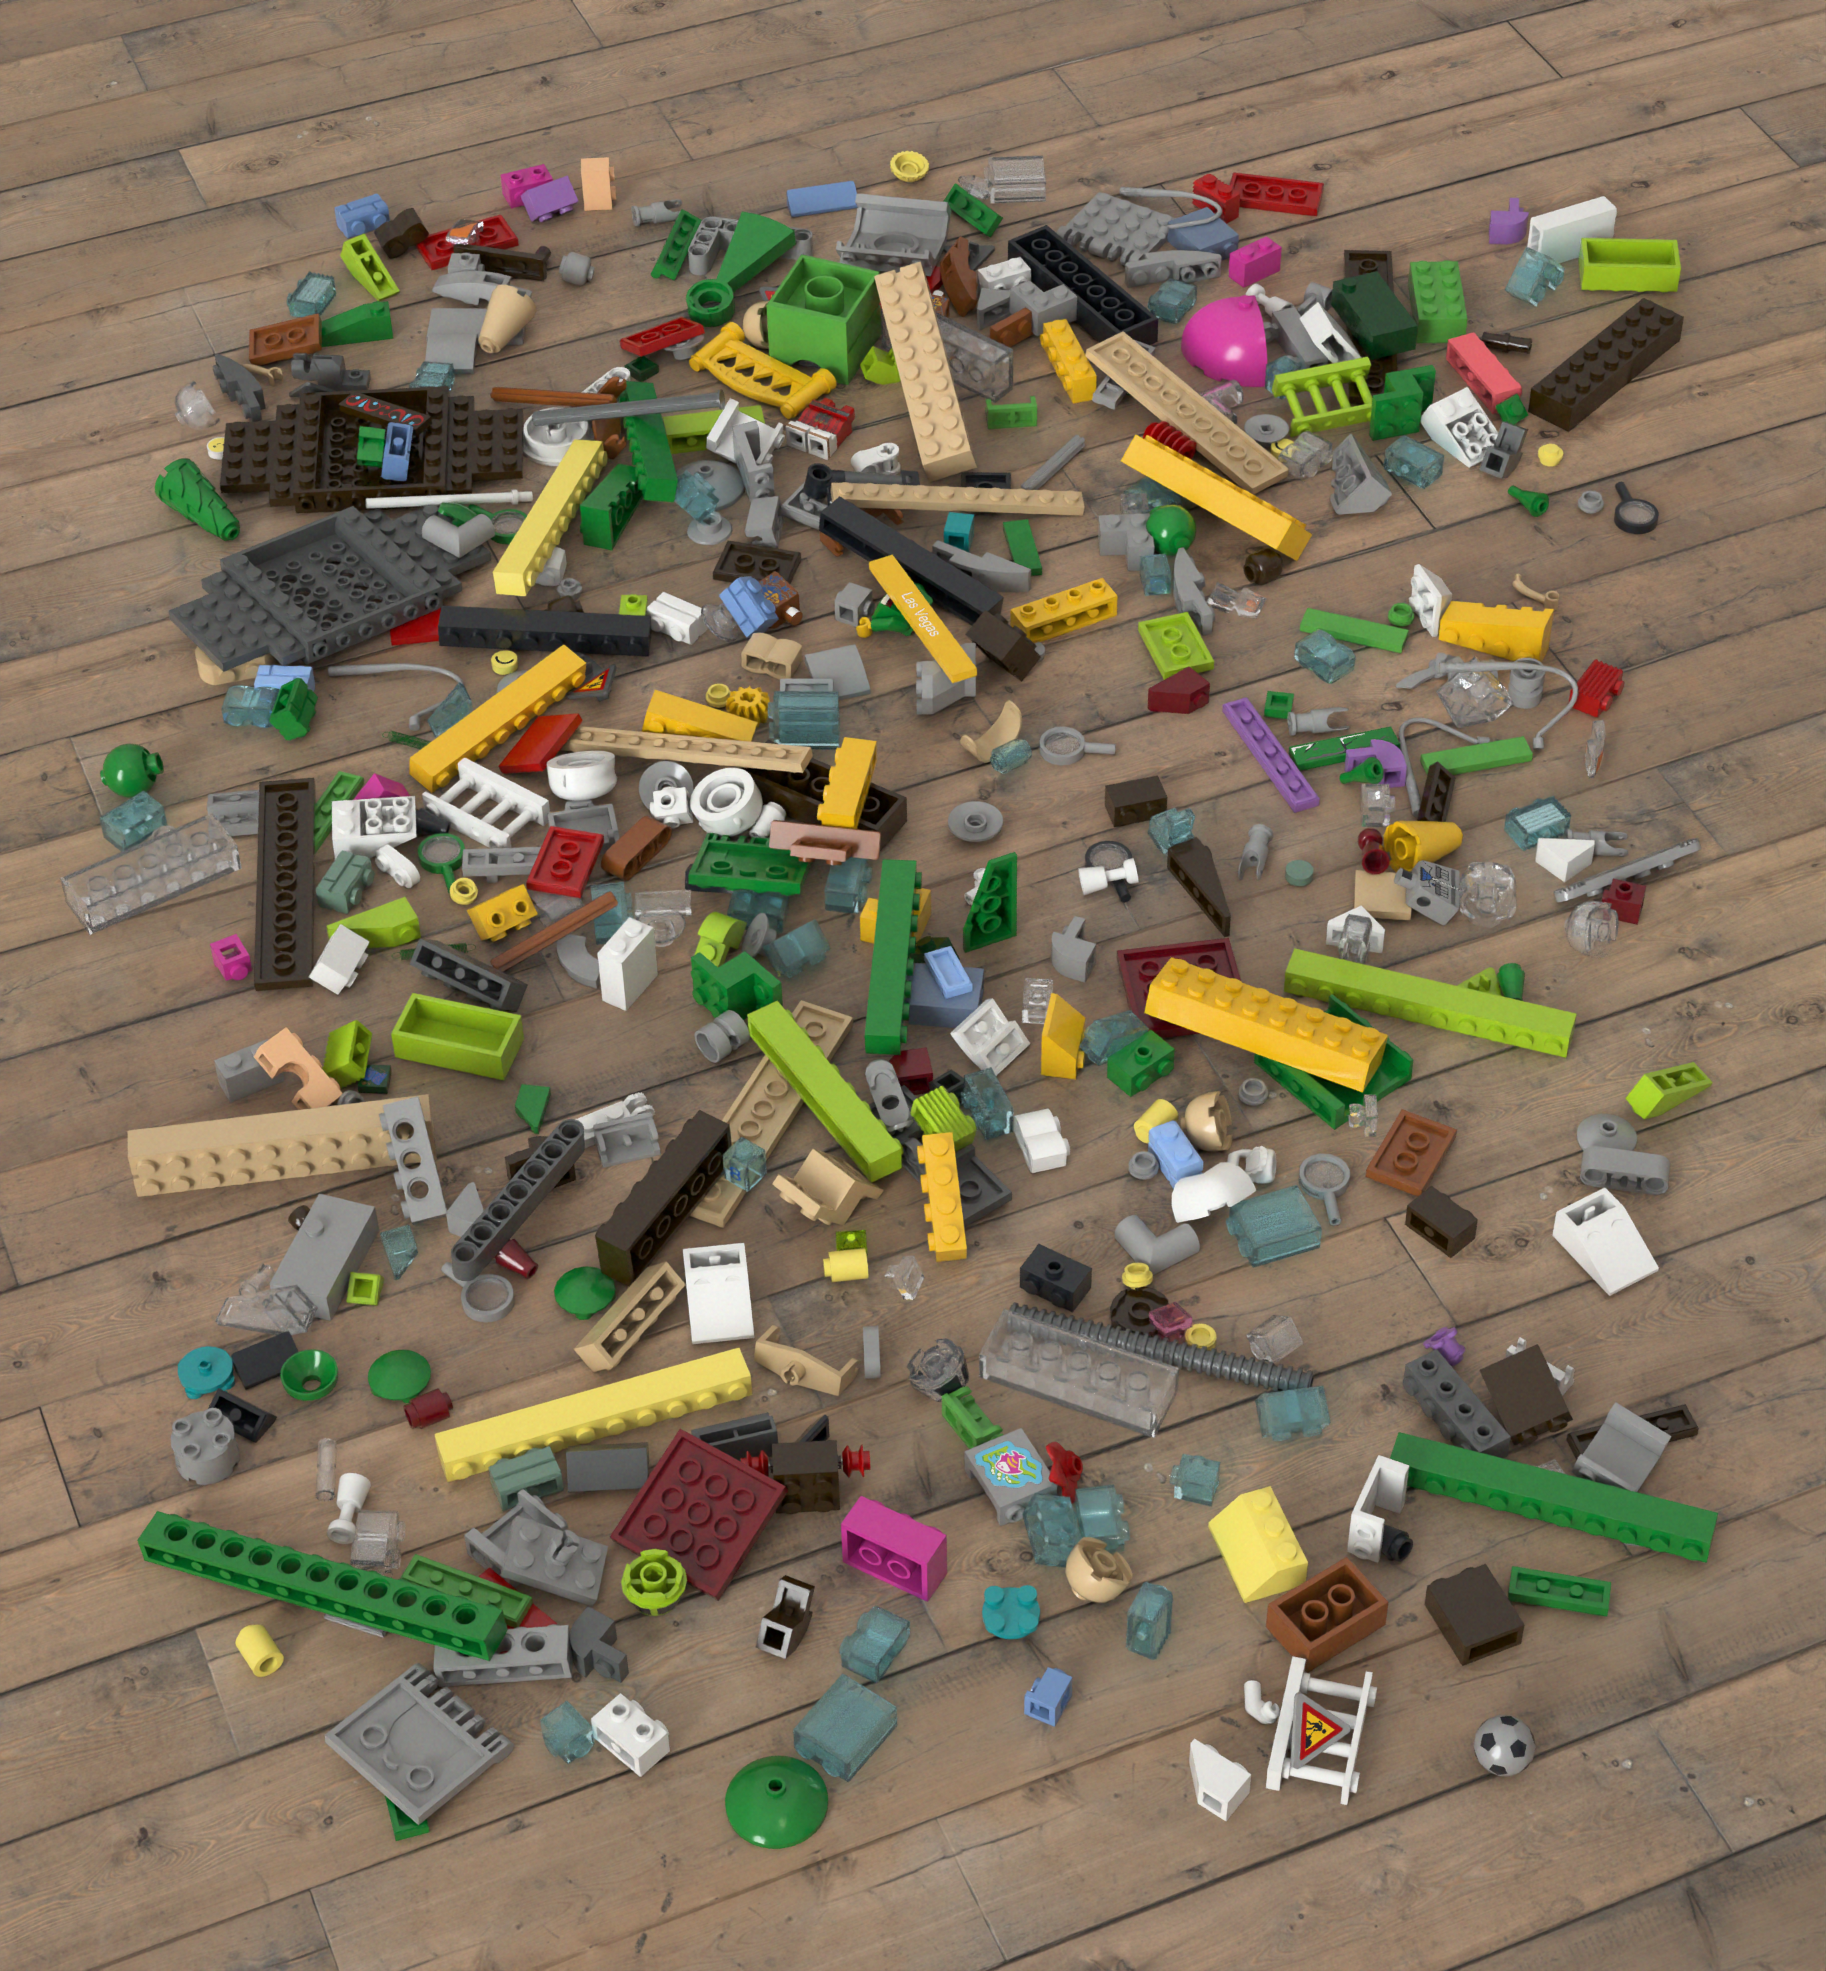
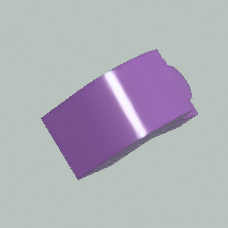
(1509, 225)
(1389, 756)

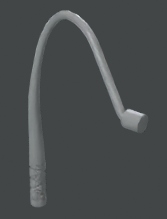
(1148, 192)
(1462, 667)
(414, 721)
(1411, 785)

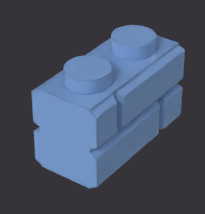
(361, 215)
(397, 451)
(749, 606)

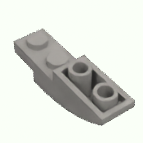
(1175, 264)
(472, 285)
(989, 570)
(1189, 594)

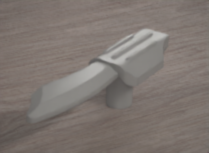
(1420, 677)

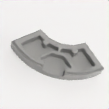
(577, 961)

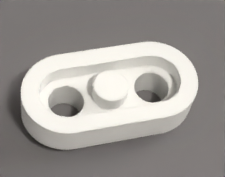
(397, 866)

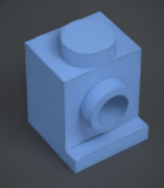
(1048, 1696)

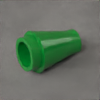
(1511, 980)

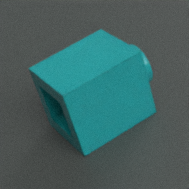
(959, 530)

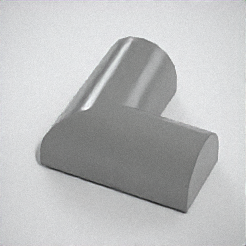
(803, 508)
(458, 539)
(1156, 1251)

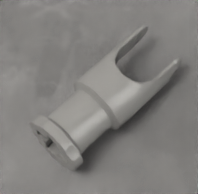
(656, 212)
(1314, 721)
(1600, 838)
(1256, 850)

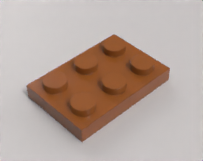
(284, 339)
(1411, 1153)

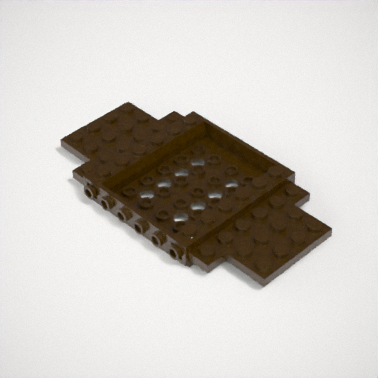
(303, 451)

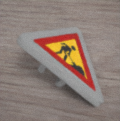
(1313, 1730)

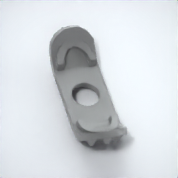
(883, 1085)

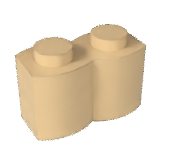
(771, 656)

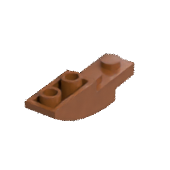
(958, 278)

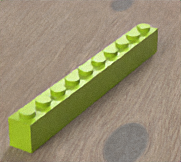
(1431, 1002)

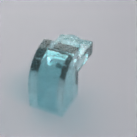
(1171, 828)

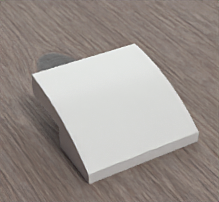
(990, 1037)

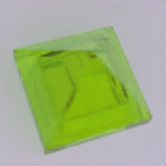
(851, 1240)

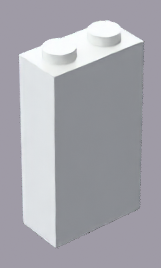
(1560, 231)

